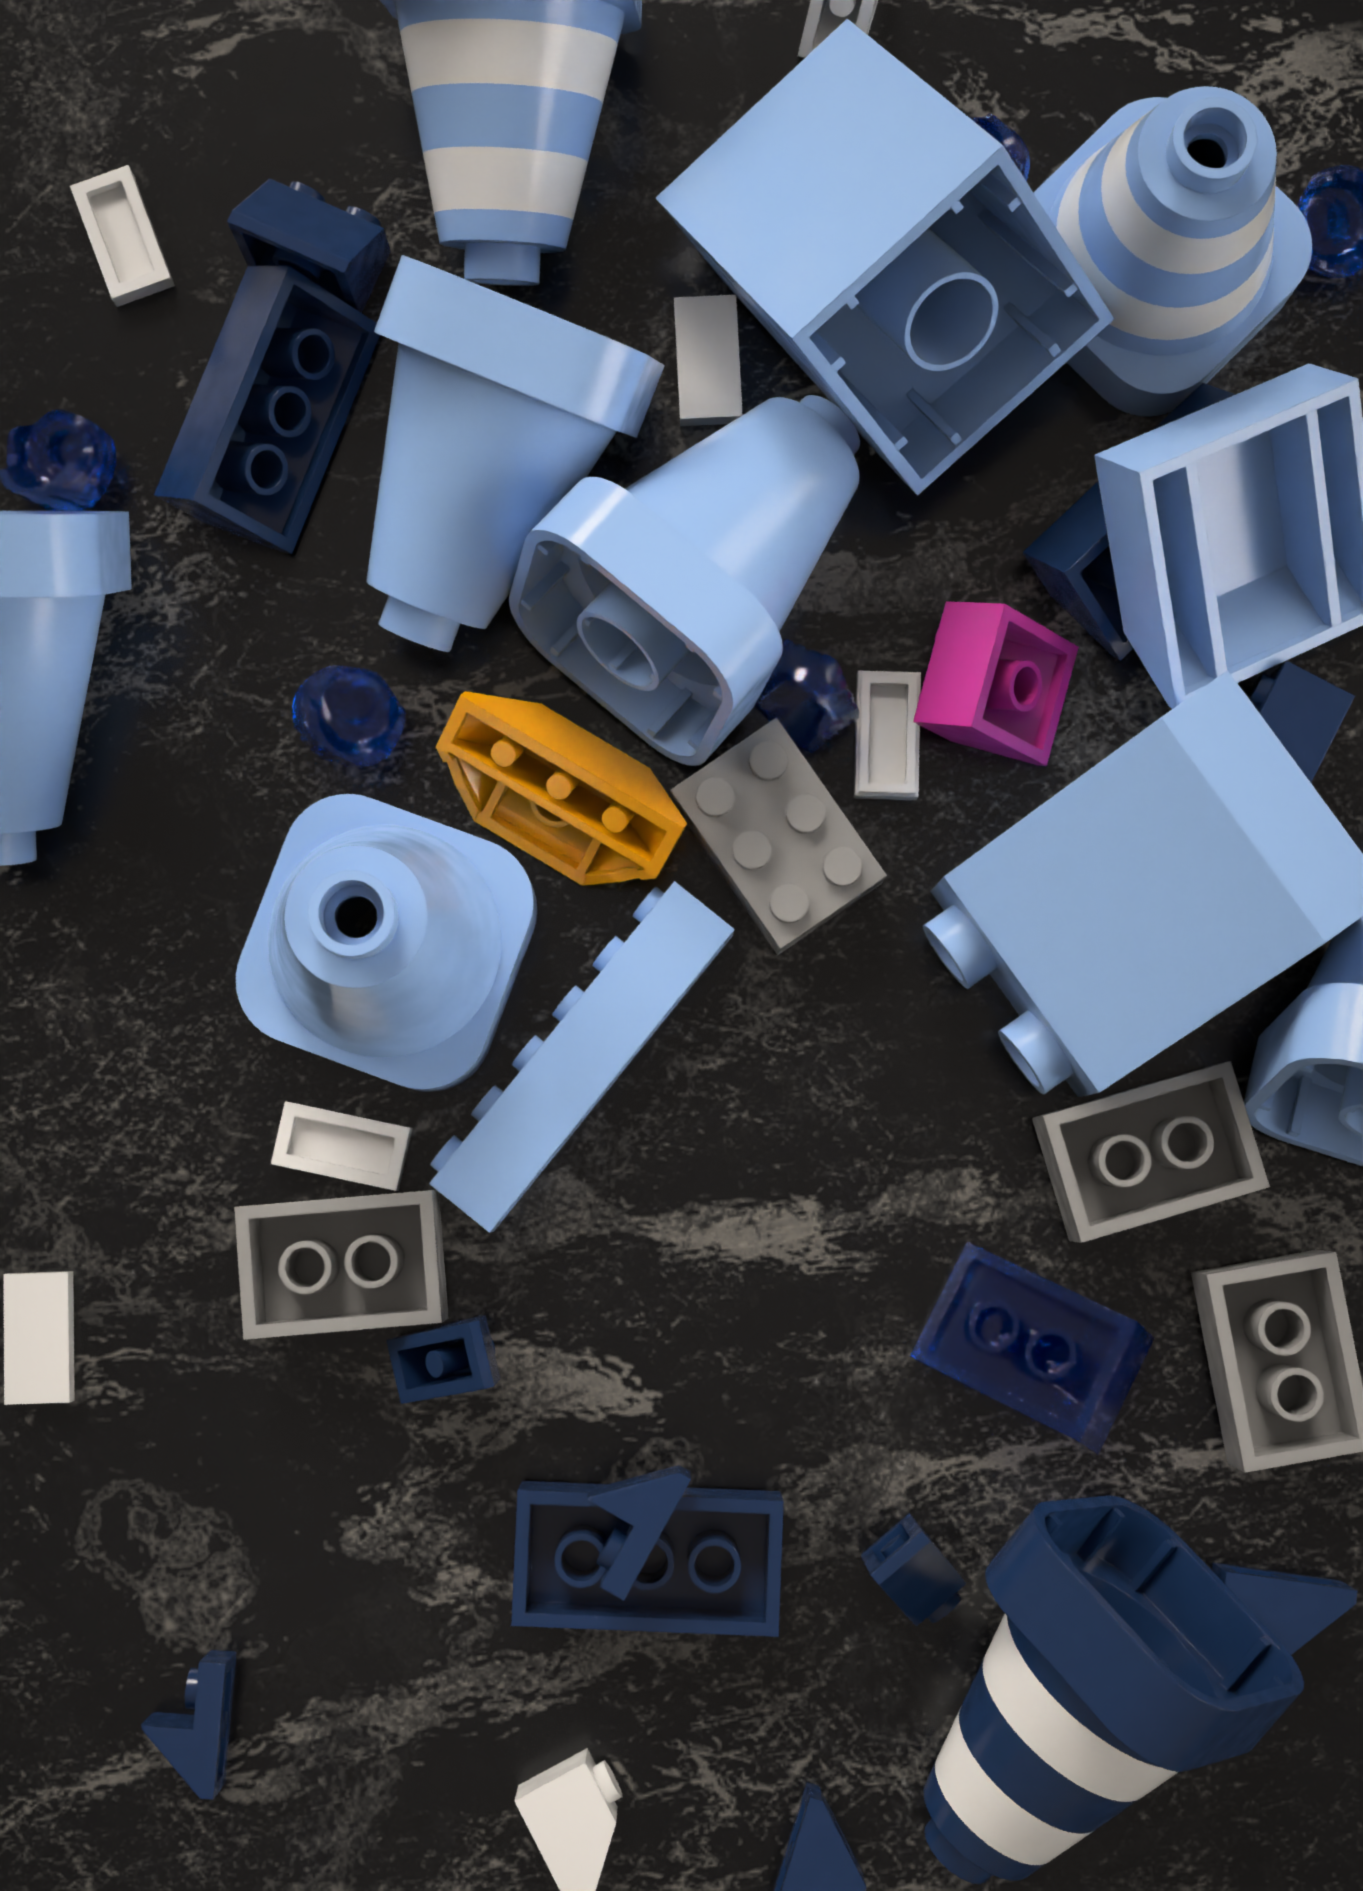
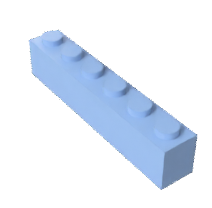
(581, 1057)

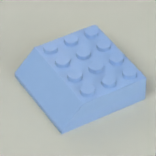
(1239, 530)

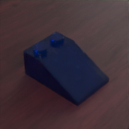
(1033, 1347)

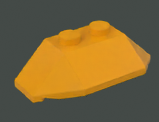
(558, 790)

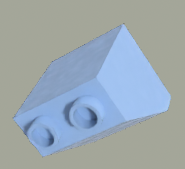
(889, 252)
(1150, 893)

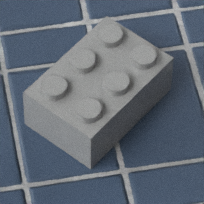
(777, 836)
(1150, 1152)
(341, 1264)
(1281, 1359)

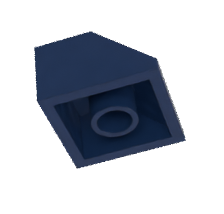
(316, 239)

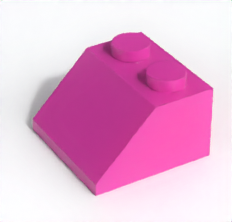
(996, 681)

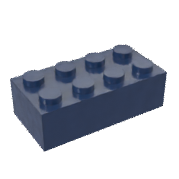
(705, 1575)

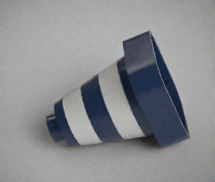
(1096, 1687)

